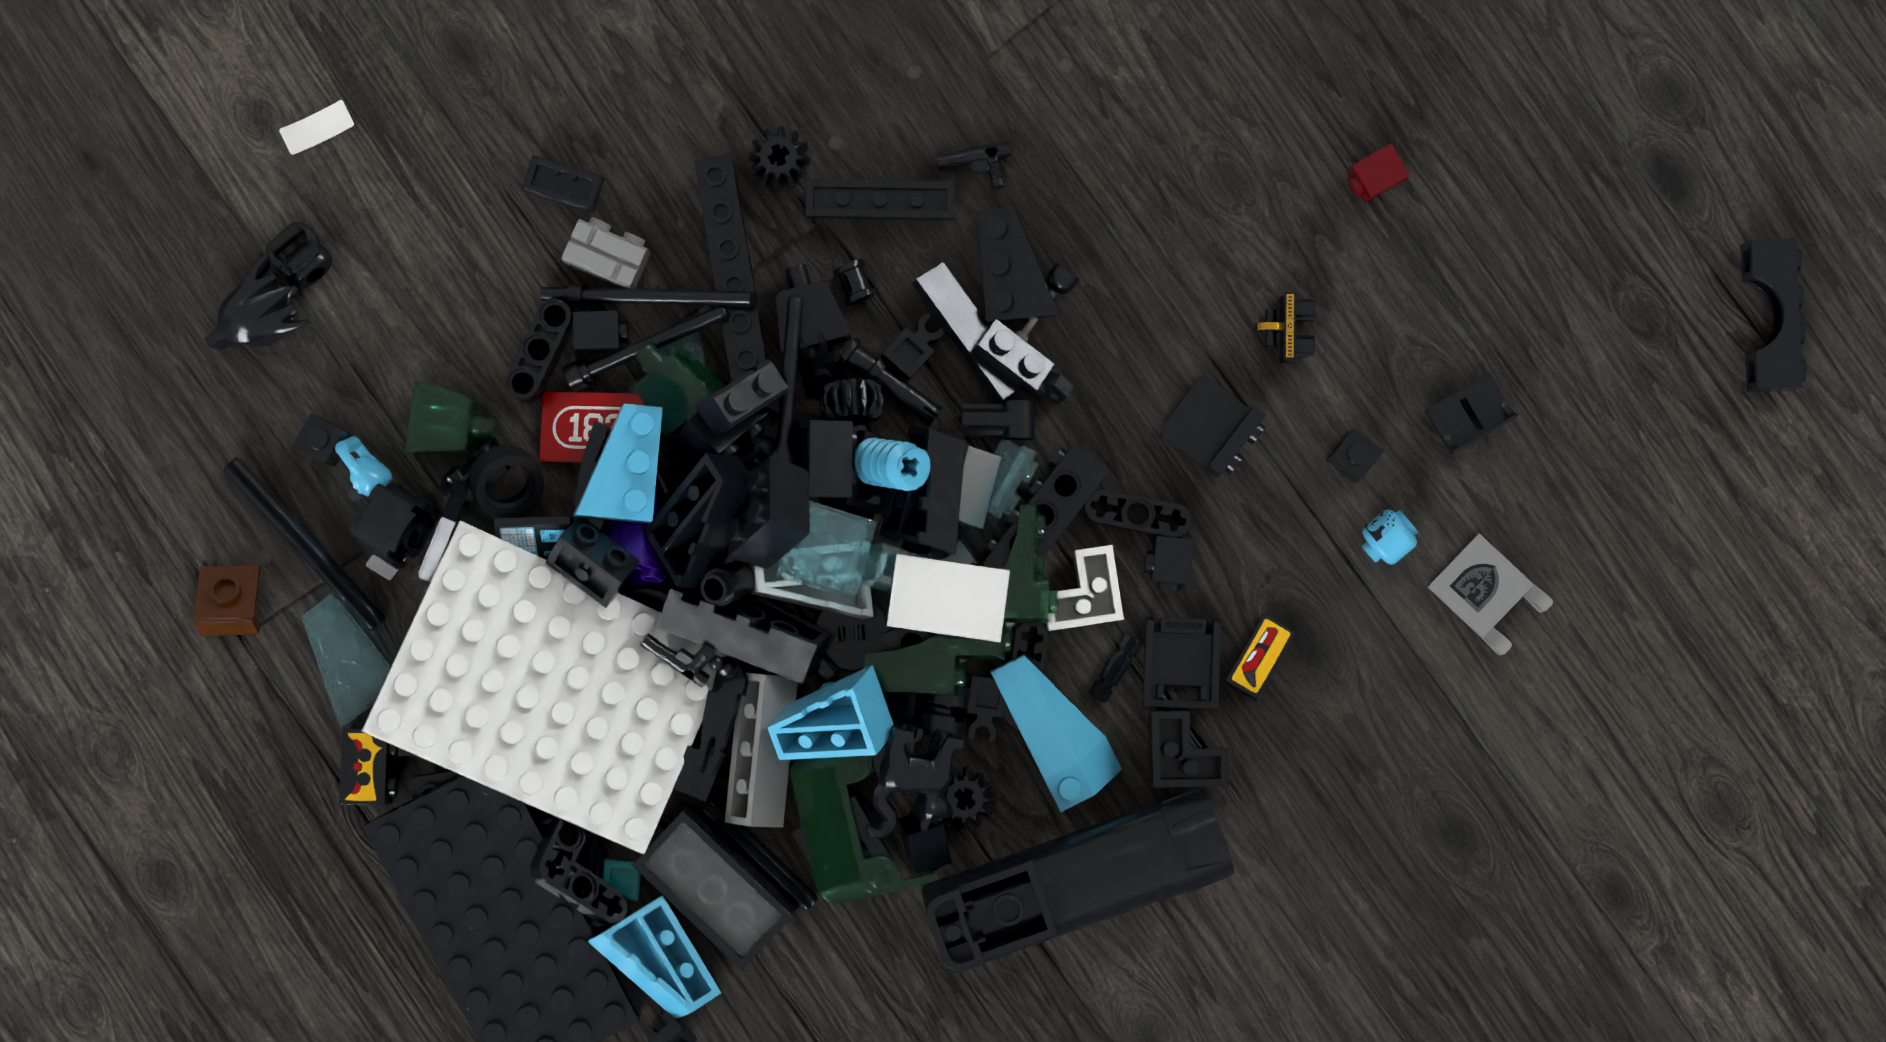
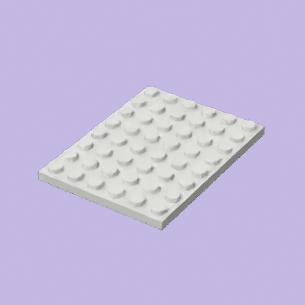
(541, 691)

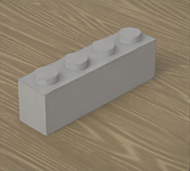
(756, 774)

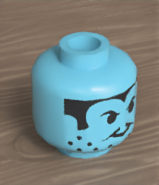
(1389, 537)

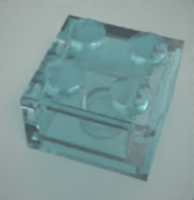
(832, 553)

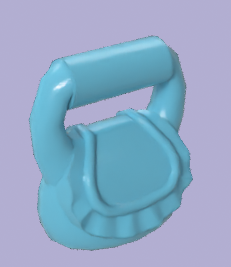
(364, 471)

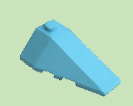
(1062, 741)

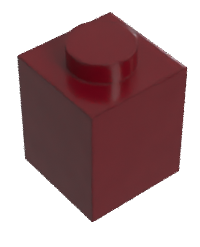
(1376, 174)

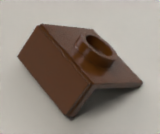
(227, 600)

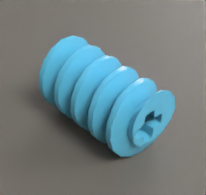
(891, 464)

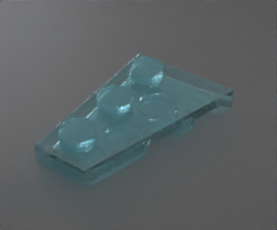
(346, 659)

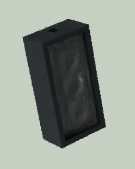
(715, 886)

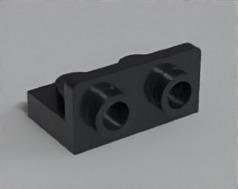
(592, 561)

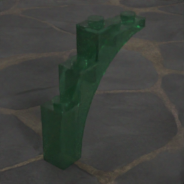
(935, 665)

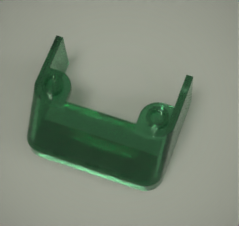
(832, 834)

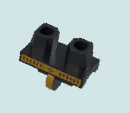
(1291, 311)

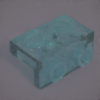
(1014, 466)

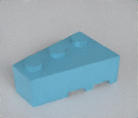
(626, 469)
(834, 721)
(658, 958)

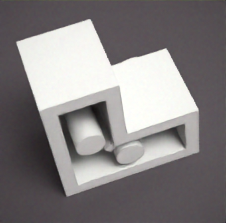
(1097, 594)

